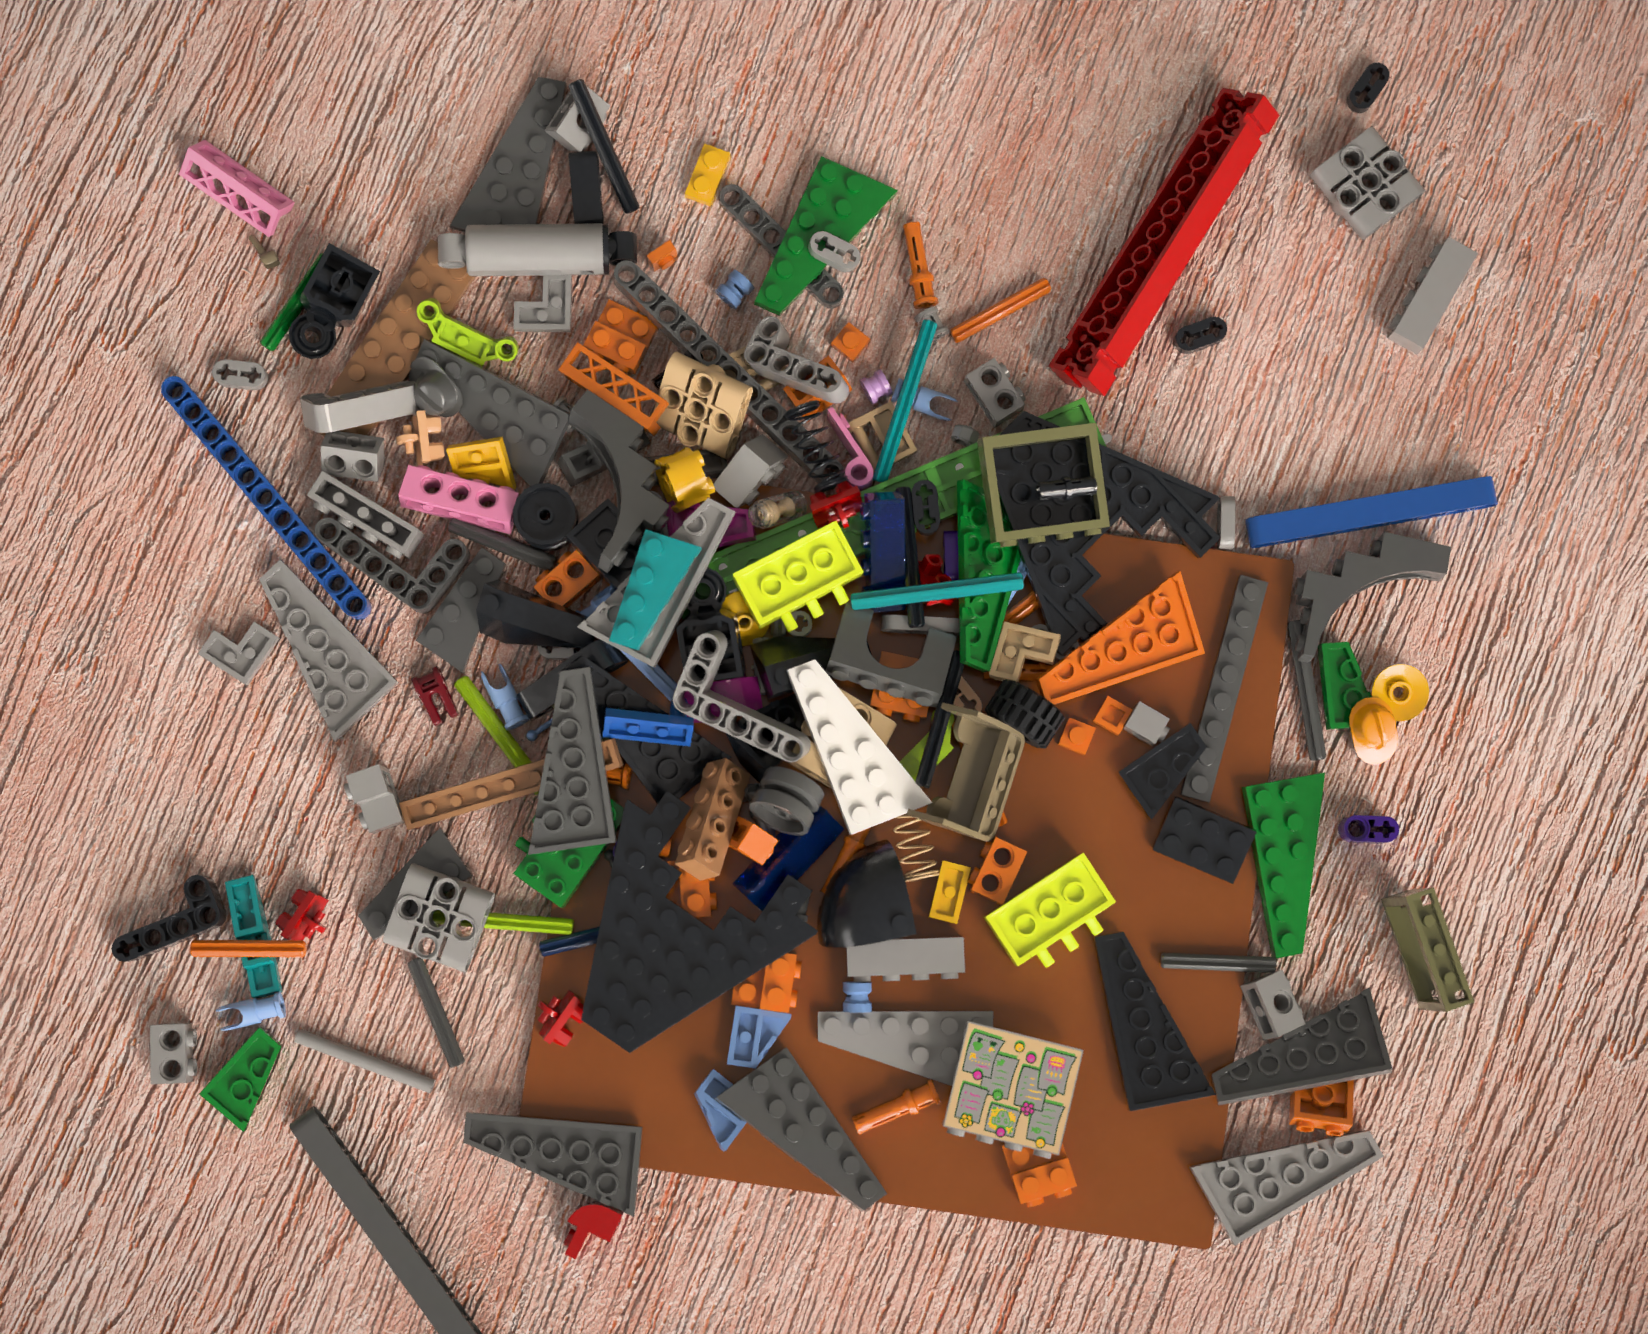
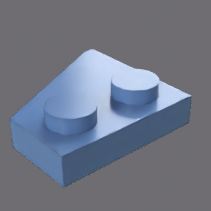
(754, 1034)
(721, 1120)

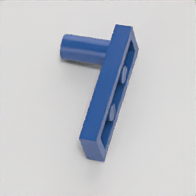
(649, 727)

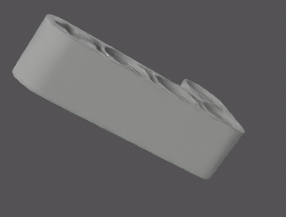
(798, 367)
(358, 408)

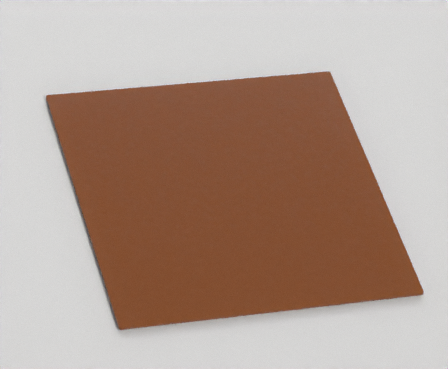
(1060, 804)

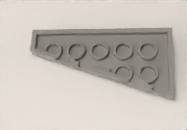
(702, 528)
(333, 661)
(1269, 1184)

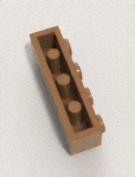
(712, 819)

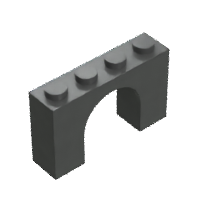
(853, 662)

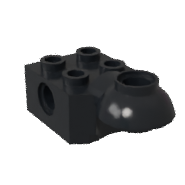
(331, 300)
(708, 615)

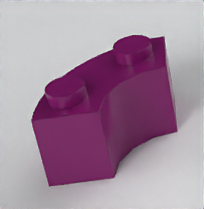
(739, 689)

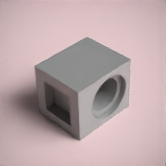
(1147, 724)

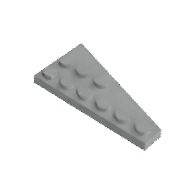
(909, 1040)

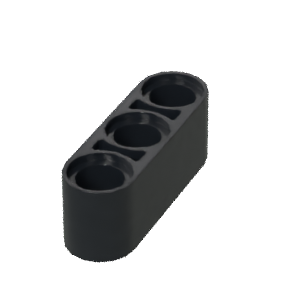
(586, 187)

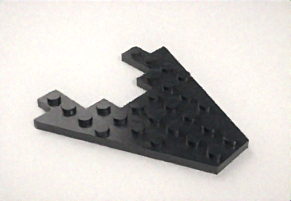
(1132, 492)
(658, 959)

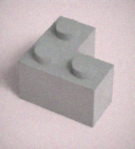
(751, 466)
(377, 797)

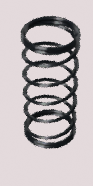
(800, 410)

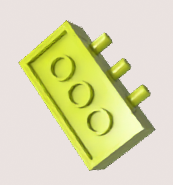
(799, 577)
(1051, 912)

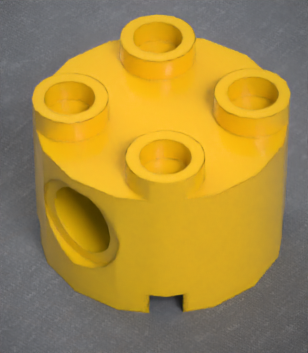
(683, 479)

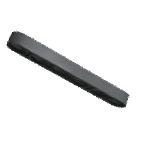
(767, 223)

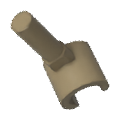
(268, 258)

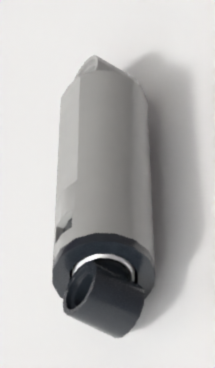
(536, 249)

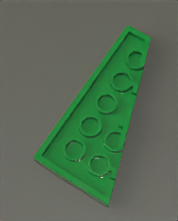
(833, 202)
(984, 614)
(1284, 854)

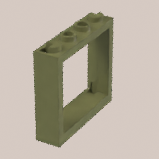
(1038, 534)
(1427, 950)

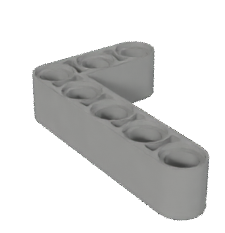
(730, 709)

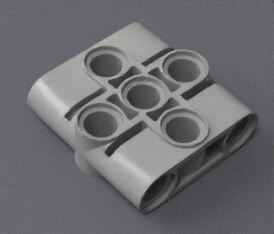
(1363, 151)
(409, 930)

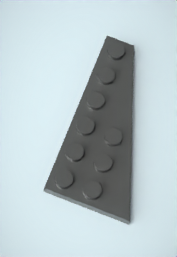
(574, 786)
(794, 1118)
(579, 1155)

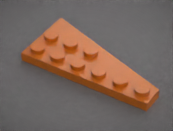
(1138, 641)

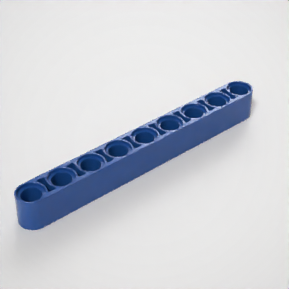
(1371, 512)

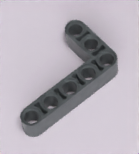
(390, 570)

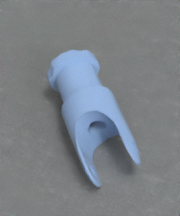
(922, 399)
(506, 701)
(256, 1010)

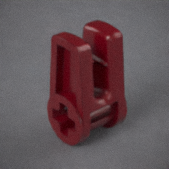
(426, 694)

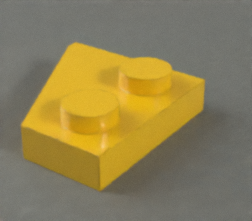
(482, 461)

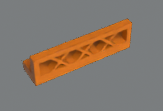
(583, 381)

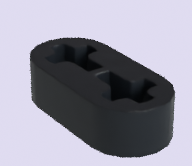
(1363, 84)
(1198, 329)
(932, 507)

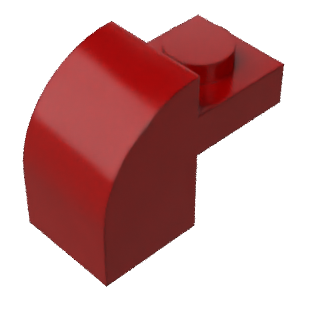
(594, 1219)

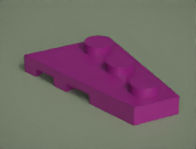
(739, 530)

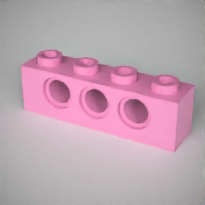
(469, 510)

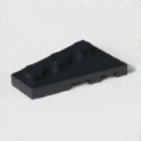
(1161, 769)

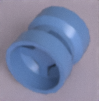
(734, 289)
(857, 997)

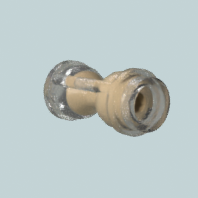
(767, 512)

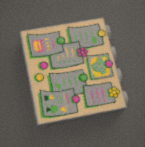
(1012, 1089)

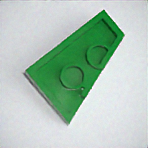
(1340, 683)
(243, 1077)

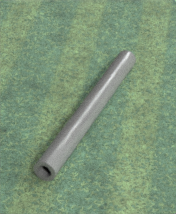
(365, 1061)

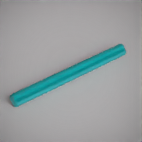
(905, 401)
(937, 591)

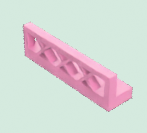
(235, 177)

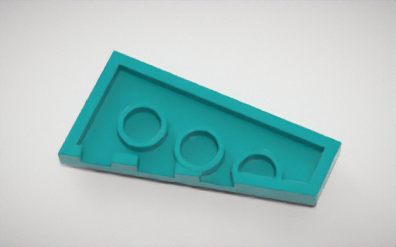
(654, 577)

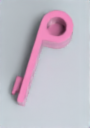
(859, 469)

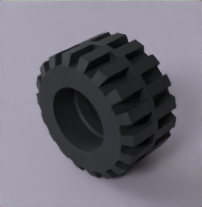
(1025, 712)

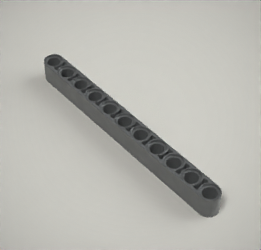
(704, 342)
(381, 1224)

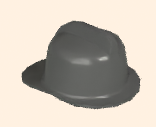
(434, 388)

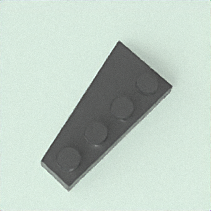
(455, 624)
(436, 855)

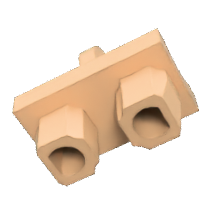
(422, 426)

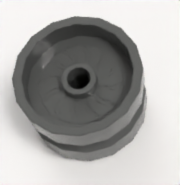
(786, 801)

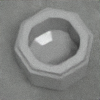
(964, 435)

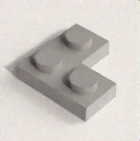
(552, 313)
(240, 660)

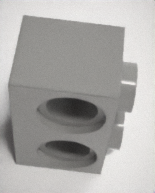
(988, 395)
(352, 455)
(163, 1053)

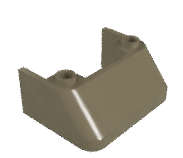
(980, 778)

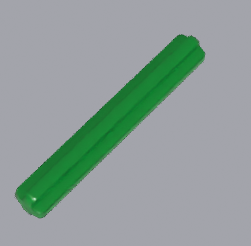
(287, 314)

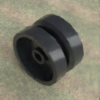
(535, 504)

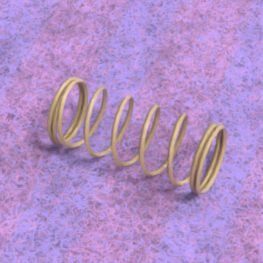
(922, 875)

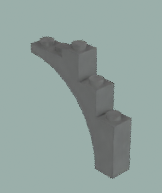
(618, 441)
(1392, 559)

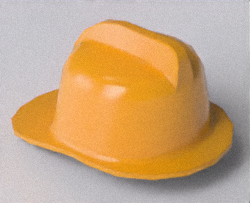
(1373, 730)

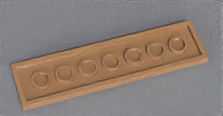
(398, 332)

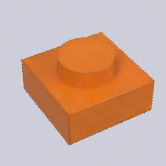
(662, 256)
(850, 342)
(1112, 715)
(1076, 736)

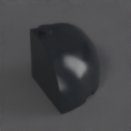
(866, 900)

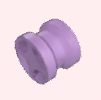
(876, 386)

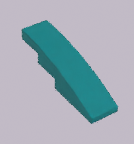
(251, 924)

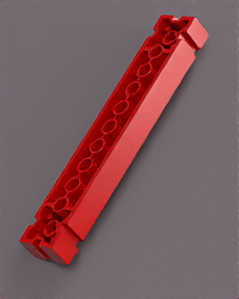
(1164, 240)

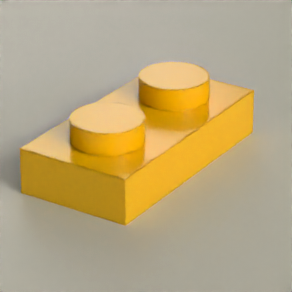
(707, 175)
(949, 892)

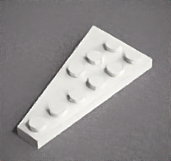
(859, 766)

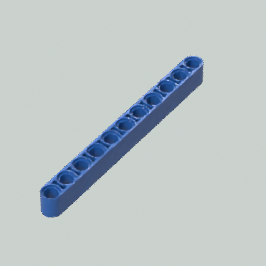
(256, 488)

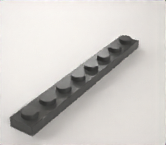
(1225, 686)

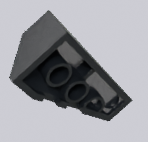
(783, 653)

